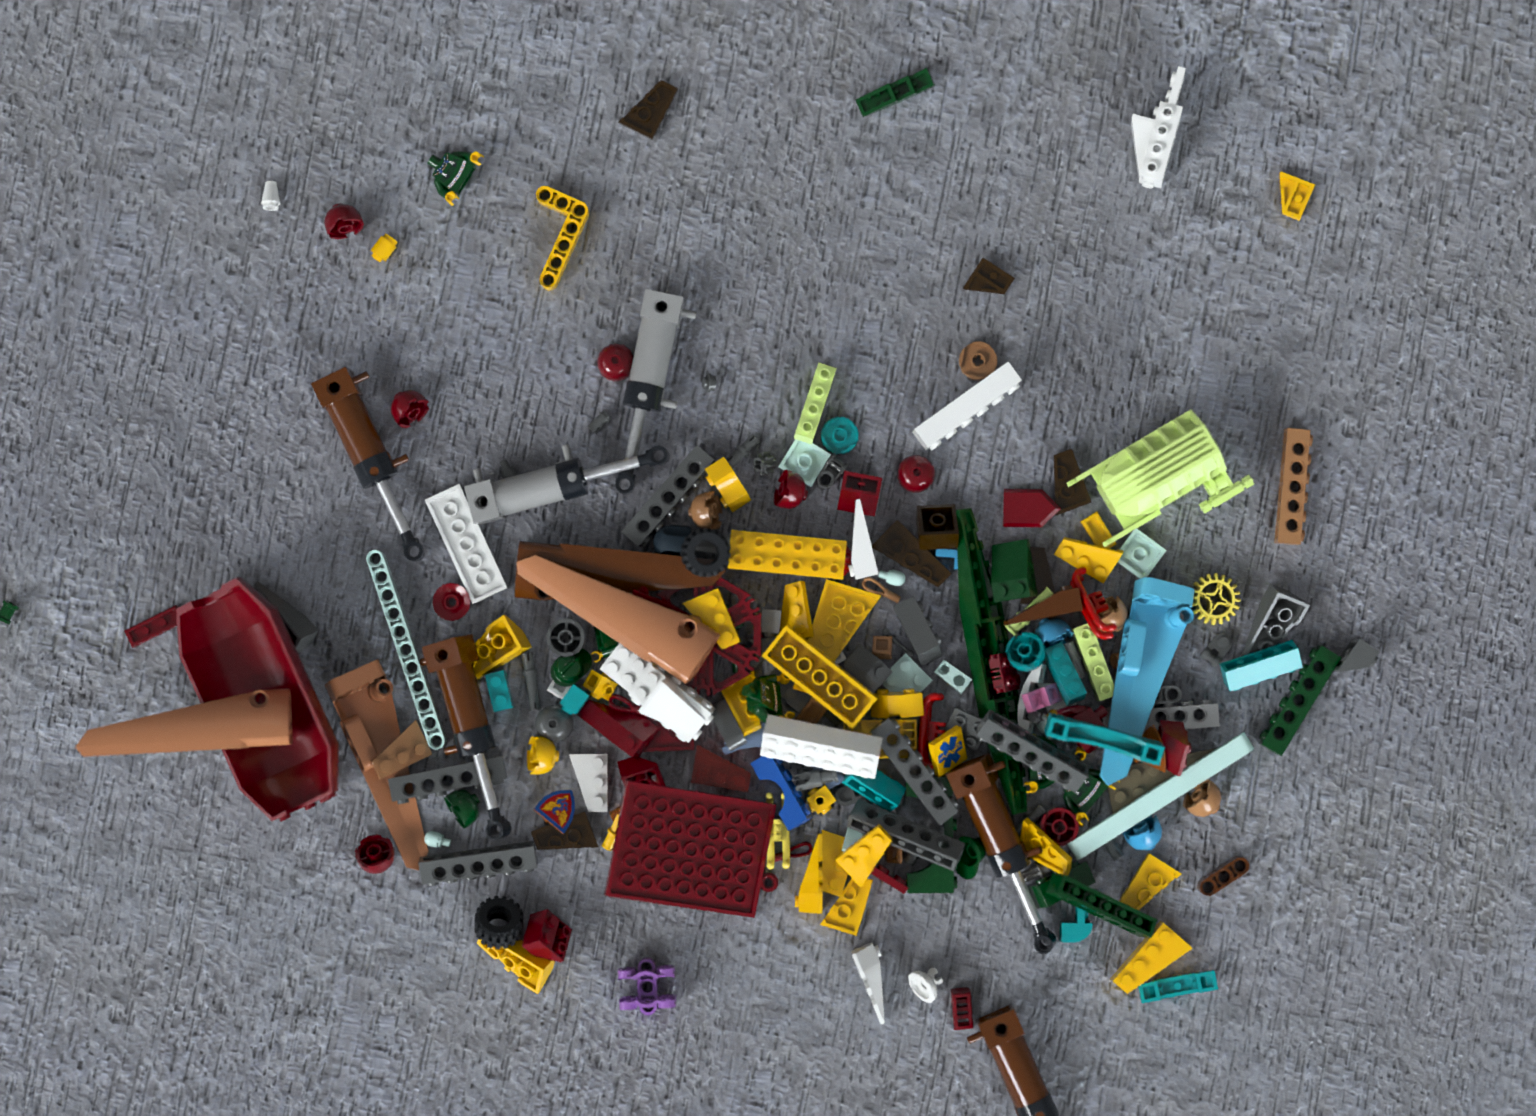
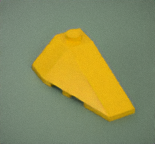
(811, 886)
(530, 969)

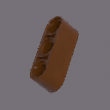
(1232, 875)

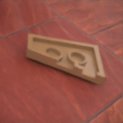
(402, 752)

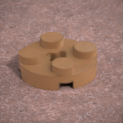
(972, 351)

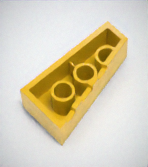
(1150, 958)

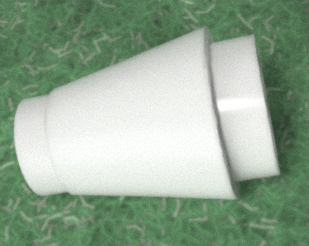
(270, 196)

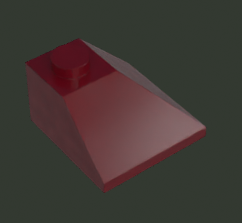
(640, 771)

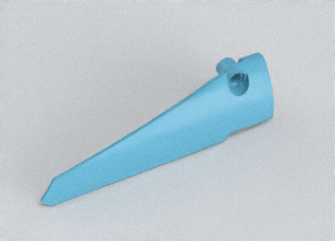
(1144, 659)

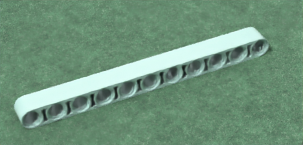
(399, 642)
(1160, 796)

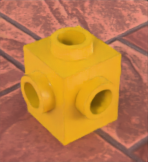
(602, 688)
(824, 793)

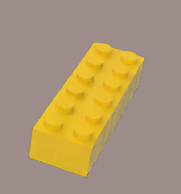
(820, 676)

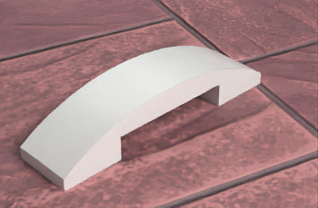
(1035, 676)

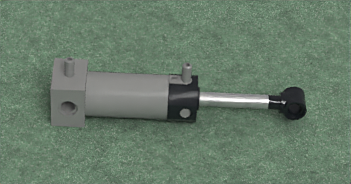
(650, 367)
(544, 485)

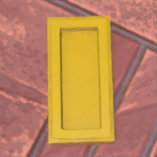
(1097, 530)

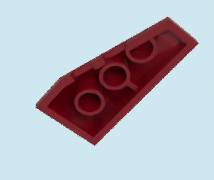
(624, 729)

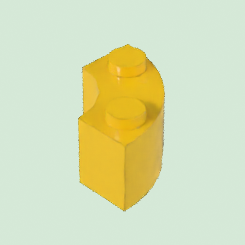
(727, 484)
(903, 704)

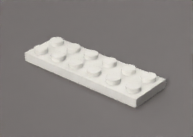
(466, 544)

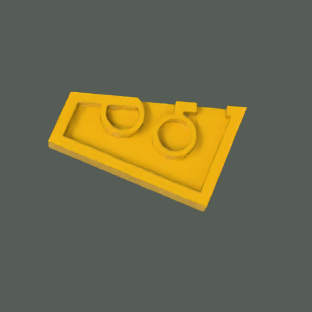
(796, 609)

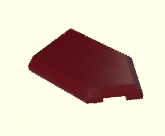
(1027, 508)

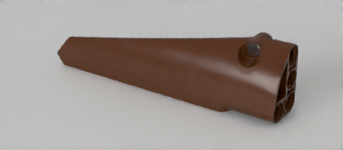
(614, 567)

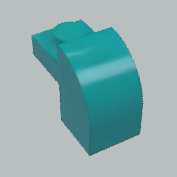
(1075, 930)

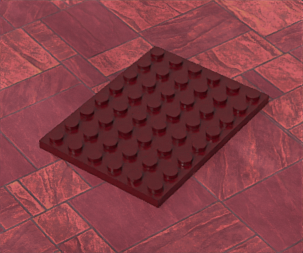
(690, 849)

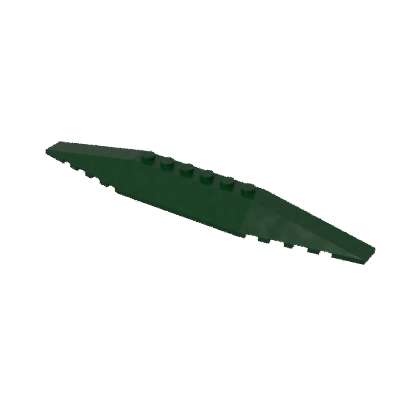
(985, 637)

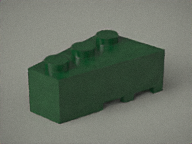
(1079, 871)

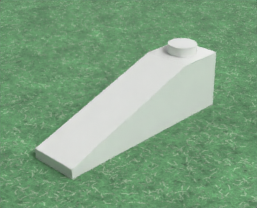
(869, 967)

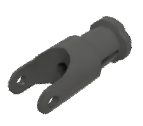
(816, 778)

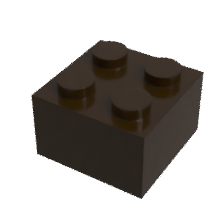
(937, 526)

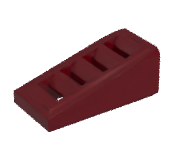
(966, 994)

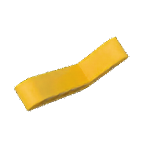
(564, 235)

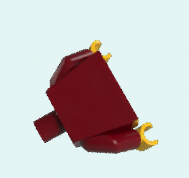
(1085, 714)

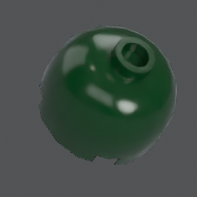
(463, 806)

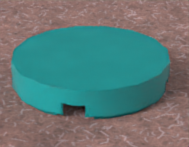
(839, 435)

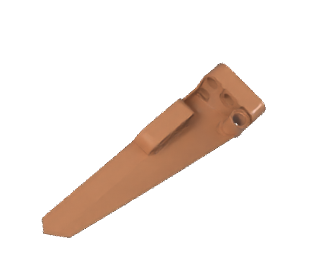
(634, 622)
(205, 726)
(370, 727)

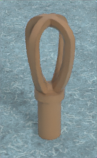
(885, 593)

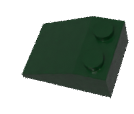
(1012, 571)

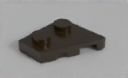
(989, 279)

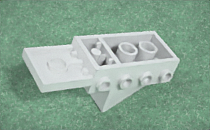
(1155, 136)
(659, 693)

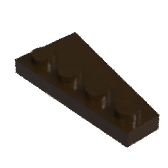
(903, 548)

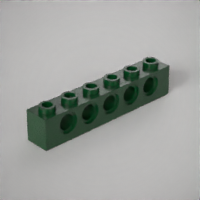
(1289, 728)
(1101, 905)

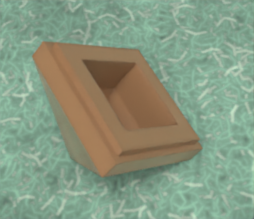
(894, 854)

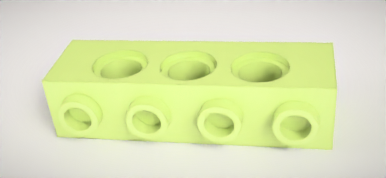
(815, 403)
(1093, 662)

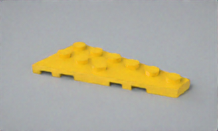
(839, 617)

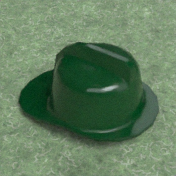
(571, 669)
(972, 856)

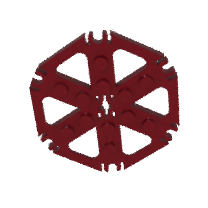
(736, 653)

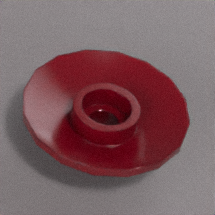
(442, 604)

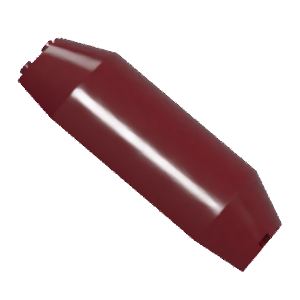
(239, 646)

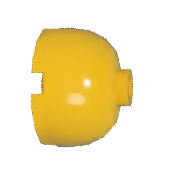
(541, 756)

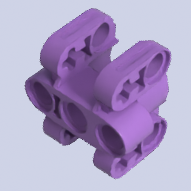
(642, 976)

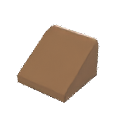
(882, 647)

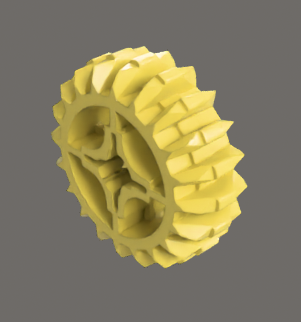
(1217, 591)

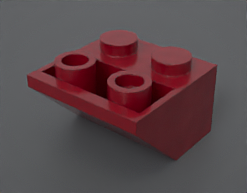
(860, 487)
(1176, 745)
(546, 936)

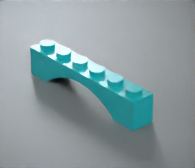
(1115, 740)

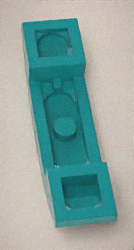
(1178, 985)

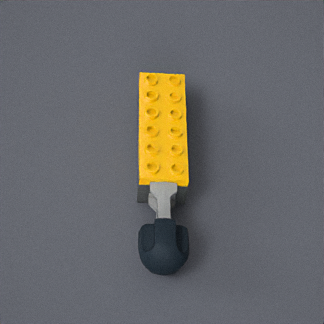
(768, 552)

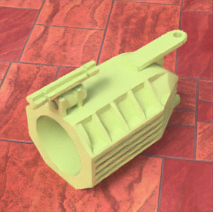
(1162, 470)

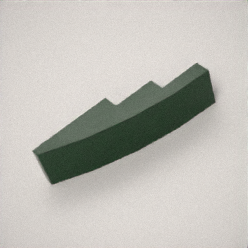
(895, 92)

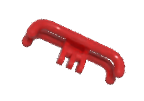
(1092, 605)
(929, 729)

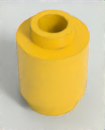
(383, 248)

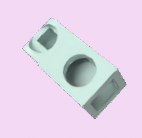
(953, 676)

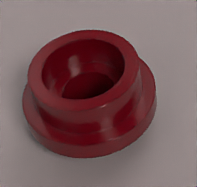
(764, 887)

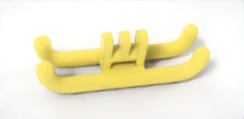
(778, 833)

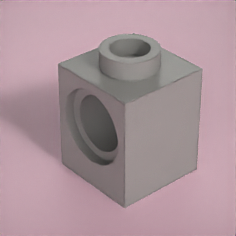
(770, 622)

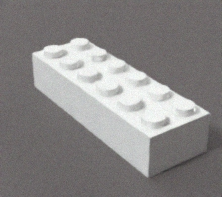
(966, 406)
(821, 746)

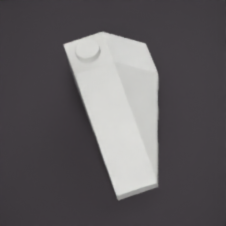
(862, 553)

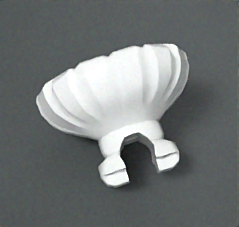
(925, 984)

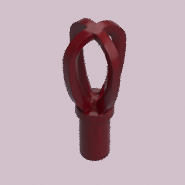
(633, 708)
(778, 856)

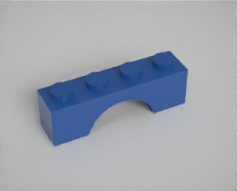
(794, 810)

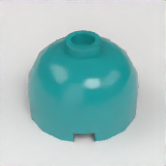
(1025, 652)

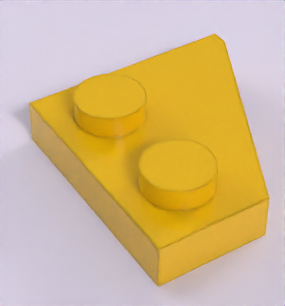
(1294, 195)

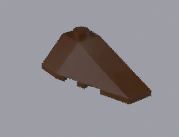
(1058, 603)

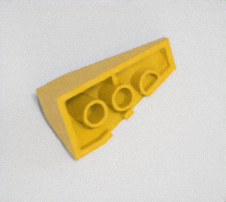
(499, 645)

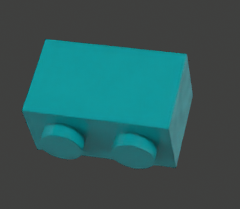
(499, 691)
(574, 699)

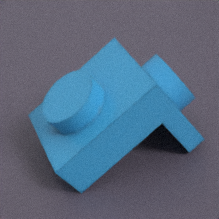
(948, 553)

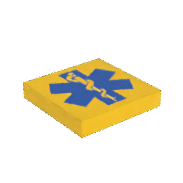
(947, 751)

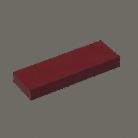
(152, 627)

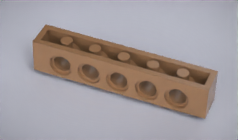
(1282, 533)

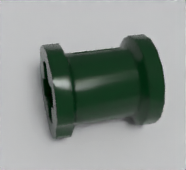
(7, 611)

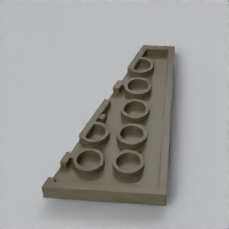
(1142, 779)

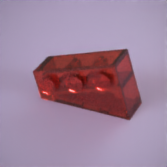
(718, 772)

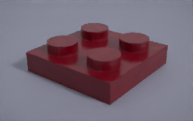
(896, 882)

